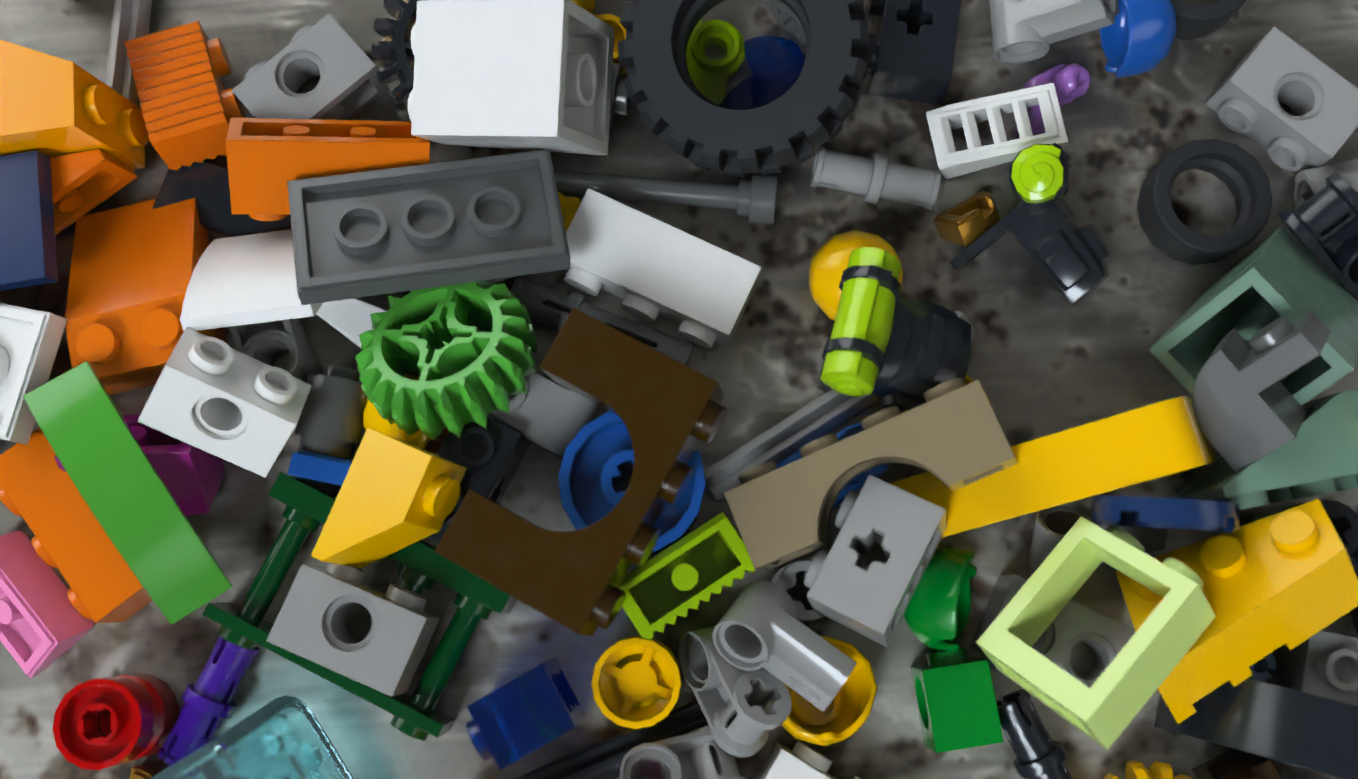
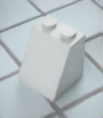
(512, 75)

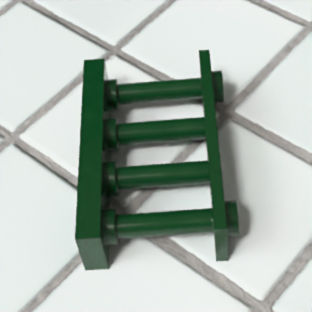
(418, 570)

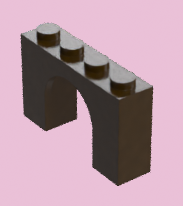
(579, 571)

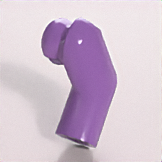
(1069, 83)

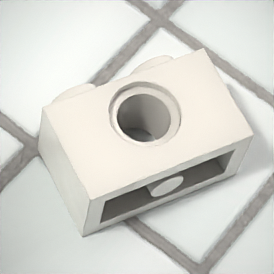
(225, 402)

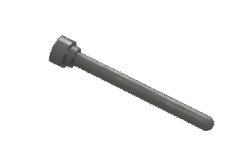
(750, 197)

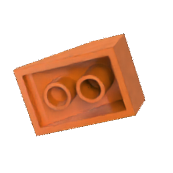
(131, 290)

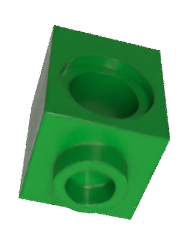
(956, 701)

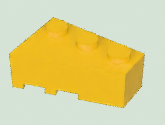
(1267, 589)

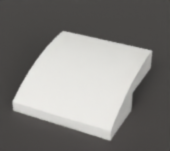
(244, 283)

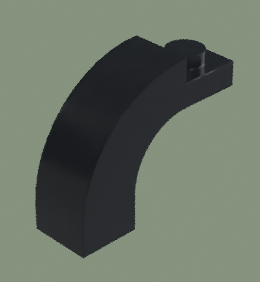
(1275, 725)

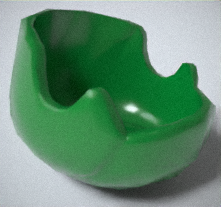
(942, 599)

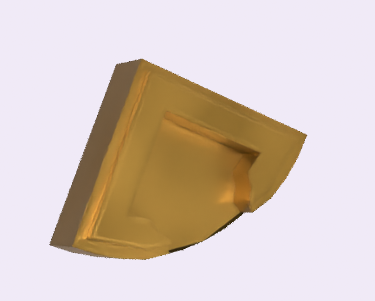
(968, 219)

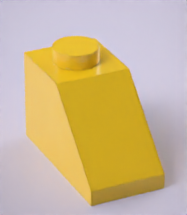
(388, 501)

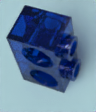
(524, 714)

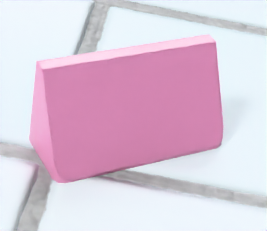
(34, 607)

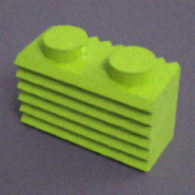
(685, 575)

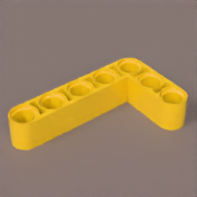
(1075, 465)

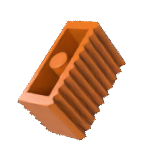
(184, 93)

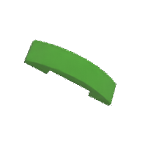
(126, 492)

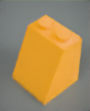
(64, 109)

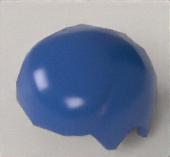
(1139, 36)

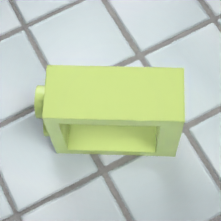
(1141, 664)

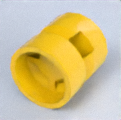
(636, 682)

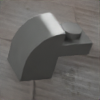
(1240, 389)

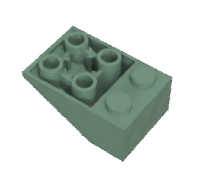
(1312, 464)

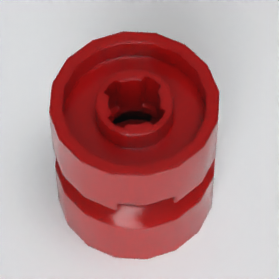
(114, 720)

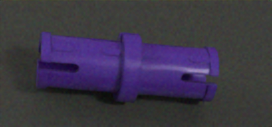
(208, 699)

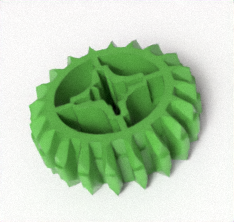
(458, 367)

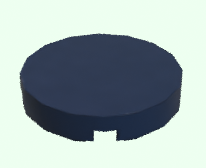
(1165, 513)

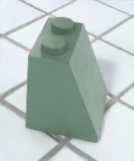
(1261, 287)

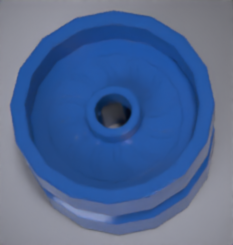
(594, 476)

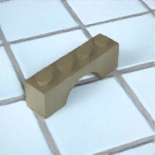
(790, 507)

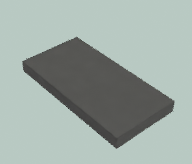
(426, 226)

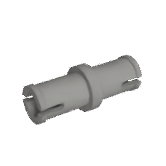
(875, 178)

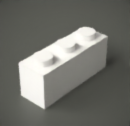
(658, 270)

